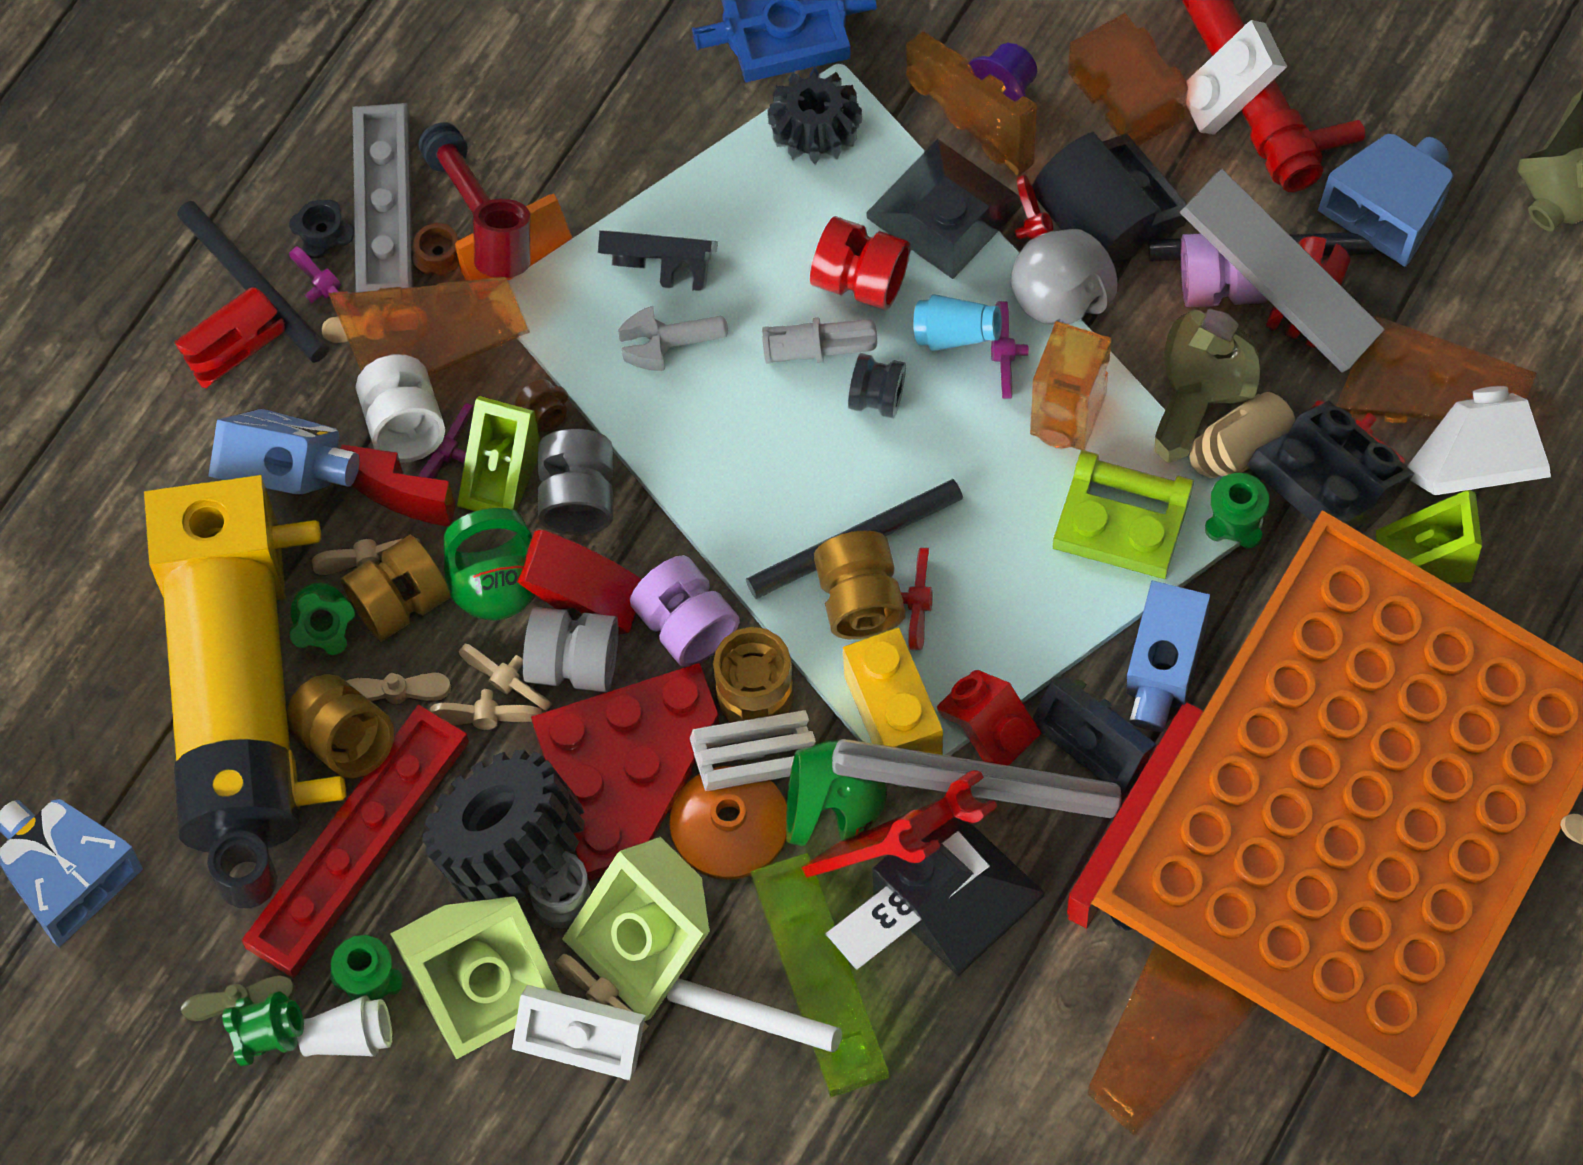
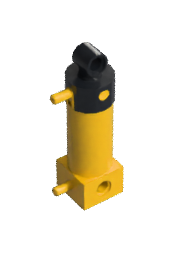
(234, 768)

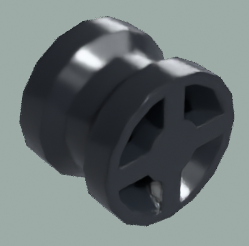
(876, 385)

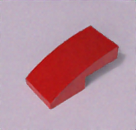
(416, 497)
(578, 578)

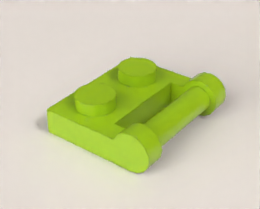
(1118, 531)

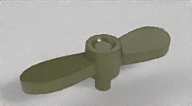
(212, 1004)

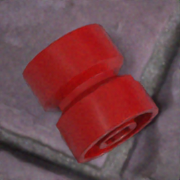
(860, 263)

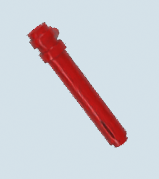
(1276, 129)

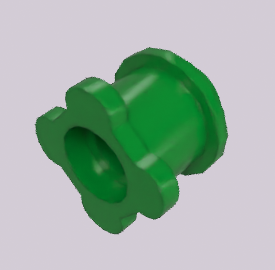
(1238, 507)
(324, 631)
(374, 981)
(263, 1026)

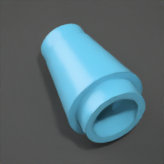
(954, 322)

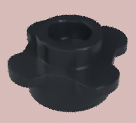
(316, 215)

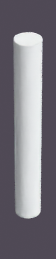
(755, 1015)

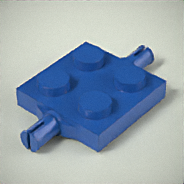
(782, 34)

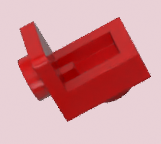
(990, 717)

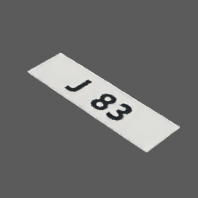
(887, 916)

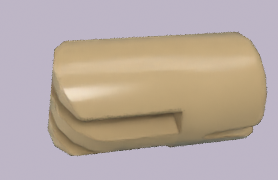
(1236, 436)

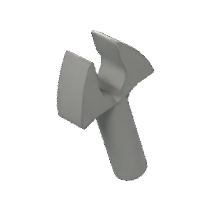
(665, 336)

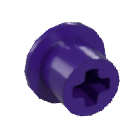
(1010, 65)

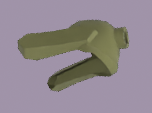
(1557, 172)
(1205, 364)

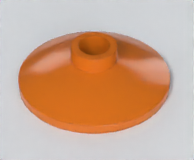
(734, 846)

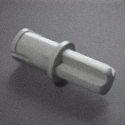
(818, 340)

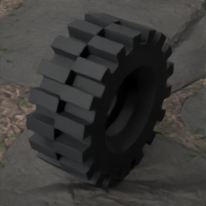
(504, 827)

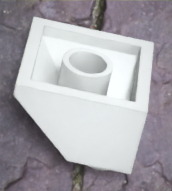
(1482, 445)

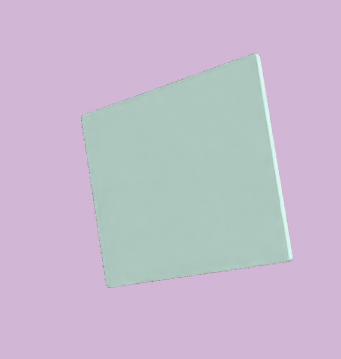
(774, 459)

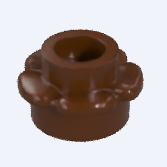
(432, 238)
(546, 402)

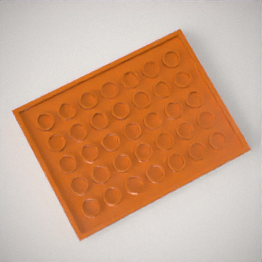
(1360, 804)

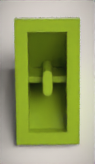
(498, 456)
(1439, 538)

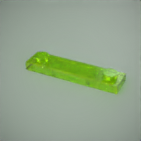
(819, 973)

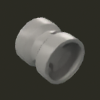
(570, 880)

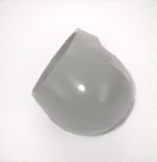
(1062, 276)

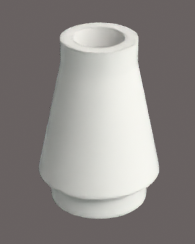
(349, 1029)

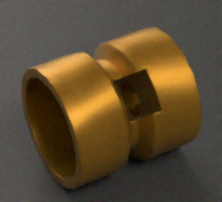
(858, 576)
(379, 600)
(753, 675)
(340, 726)

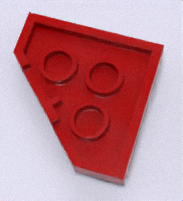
(626, 757)

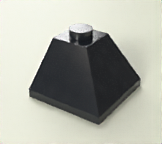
(945, 208)
(977, 914)

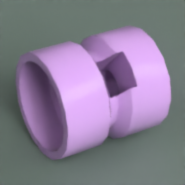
(1210, 276)
(678, 604)

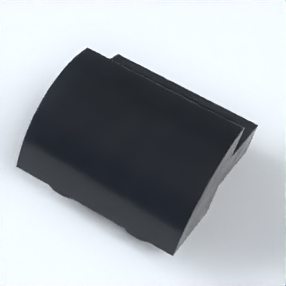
(1109, 193)
(1332, 468)

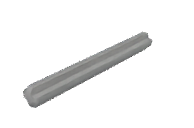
(999, 781)

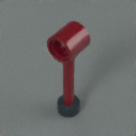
(499, 225)

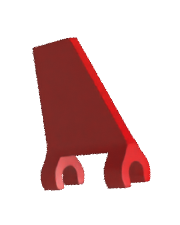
(904, 834)

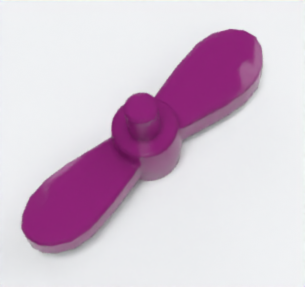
(322, 282)
(1005, 350)
(449, 447)

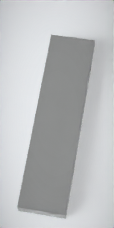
(382, 197)
(1282, 270)

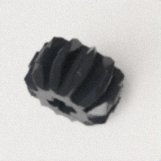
(814, 116)

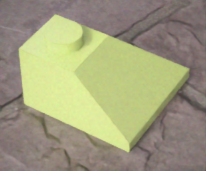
(642, 923)
(473, 968)

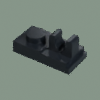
(634, 248)
(1093, 733)

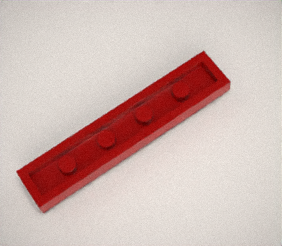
(355, 842)

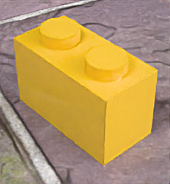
(891, 694)

